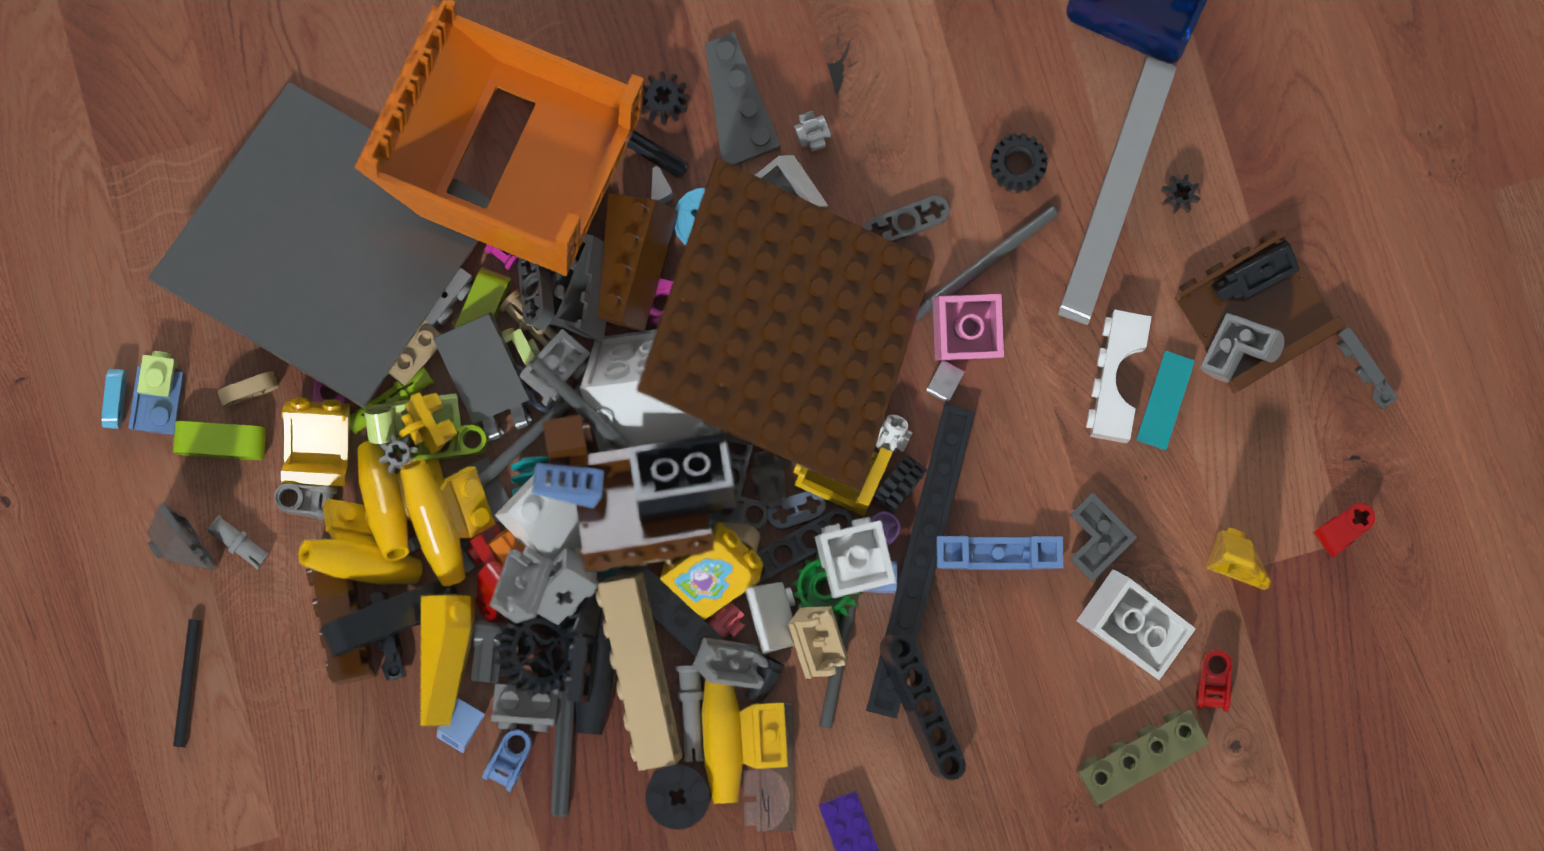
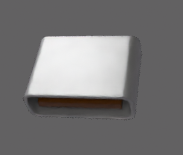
(945, 381)

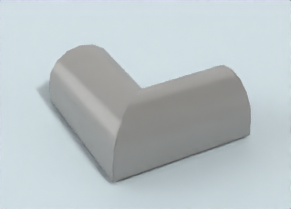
(1236, 338)

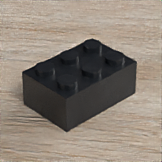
(682, 477)

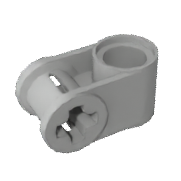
(308, 499)

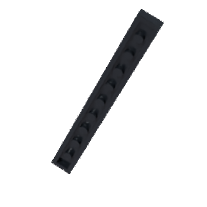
(921, 550)

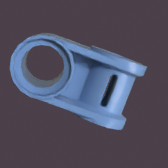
(508, 761)

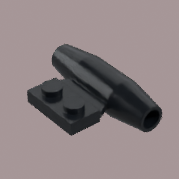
(591, 680)

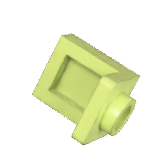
(526, 349)
(157, 374)

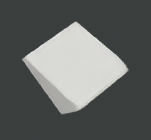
(660, 188)

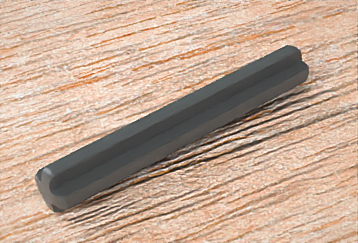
(562, 755)

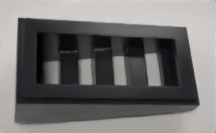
(585, 618)

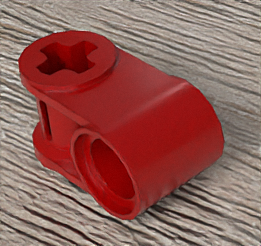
(1341, 531)
(486, 586)
(1214, 683)

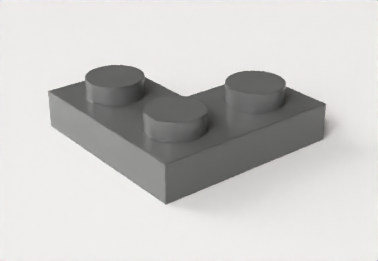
(1107, 535)

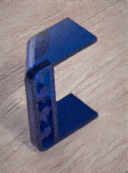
(1147, 26)

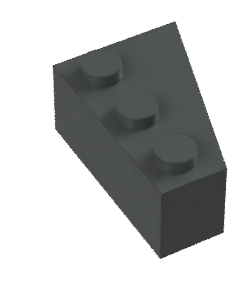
(578, 293)

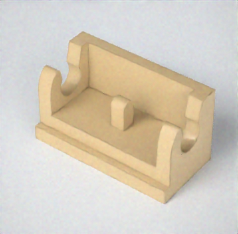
(817, 641)

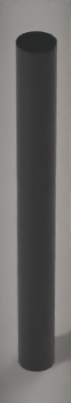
(187, 682)

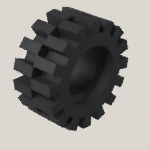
(1018, 181)
(899, 484)

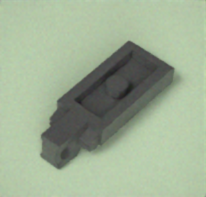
(1367, 369)

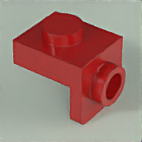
(480, 550)

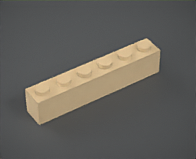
(639, 671)

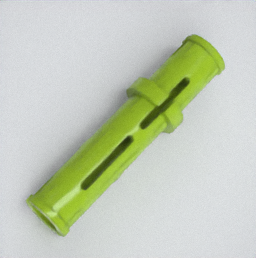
(396, 393)

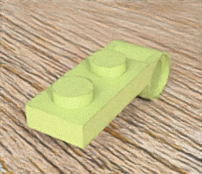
(386, 420)

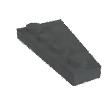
(739, 111)

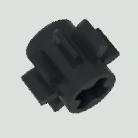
(1182, 185)

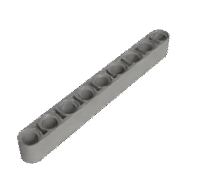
(1117, 190)

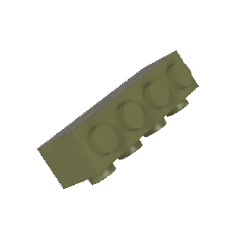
(1142, 757)

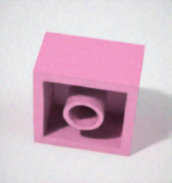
(968, 327)

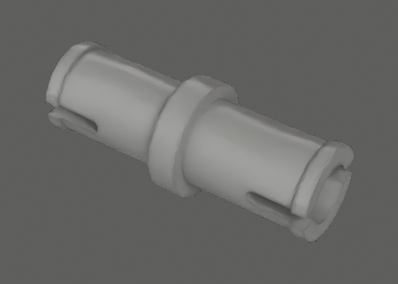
(238, 542)

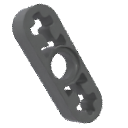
(924, 204)
(536, 307)

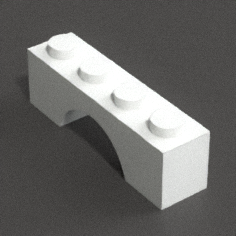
(1112, 416)

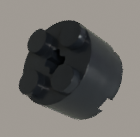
(659, 801)

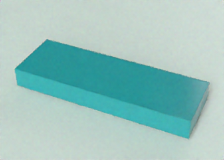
(1165, 400)

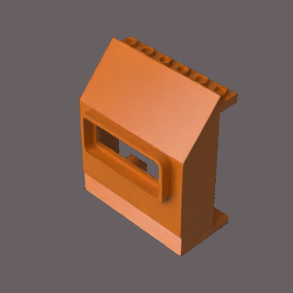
(556, 166)

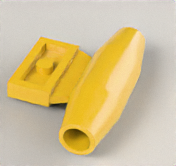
(385, 500)
(445, 515)
(354, 551)
(739, 738)

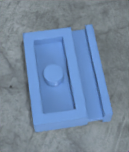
(156, 413)

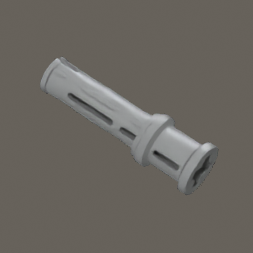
(690, 695)

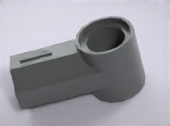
(483, 640)

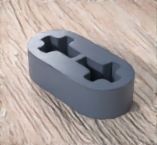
(797, 518)

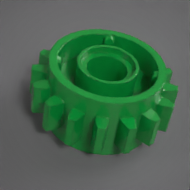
(809, 590)

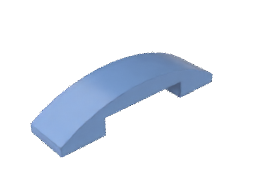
(999, 553)

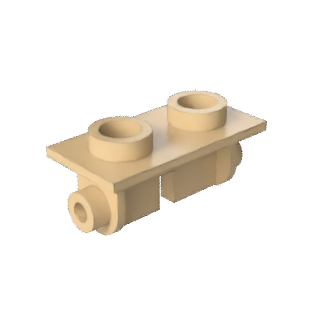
(415, 354)

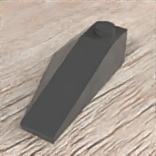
(177, 540)

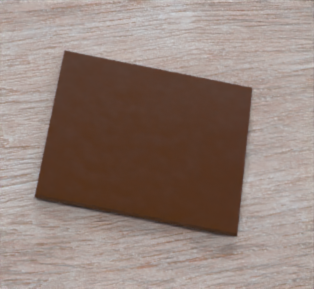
(785, 325)

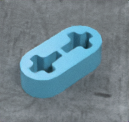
(114, 398)

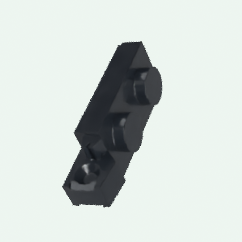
(1257, 273)
(393, 665)

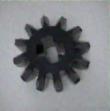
(675, 98)

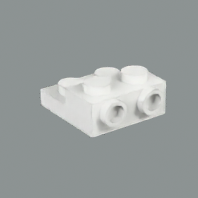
(855, 557)

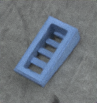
(579, 475)

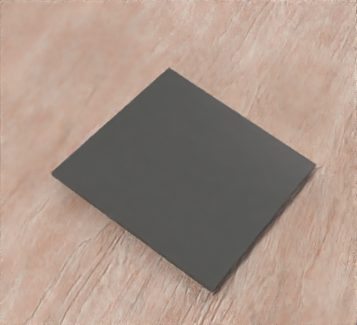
(314, 251)

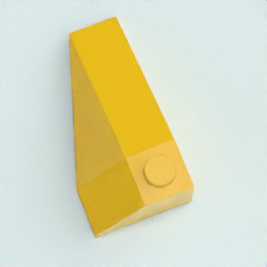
(1238, 559)
(445, 647)

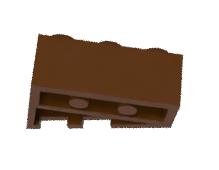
(567, 438)

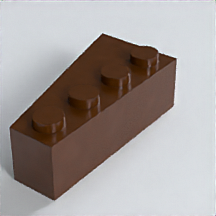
(633, 258)
(333, 600)

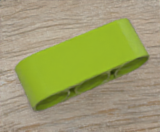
(485, 295)
(219, 440)
(457, 446)

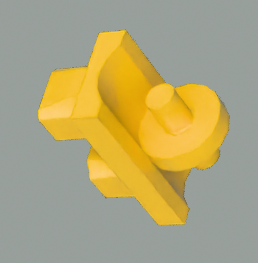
(421, 424)

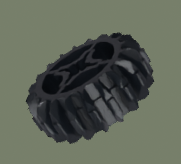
(550, 669)

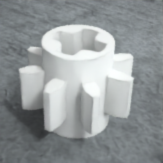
(893, 434)

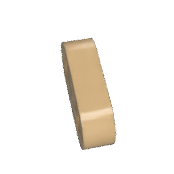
(248, 389)

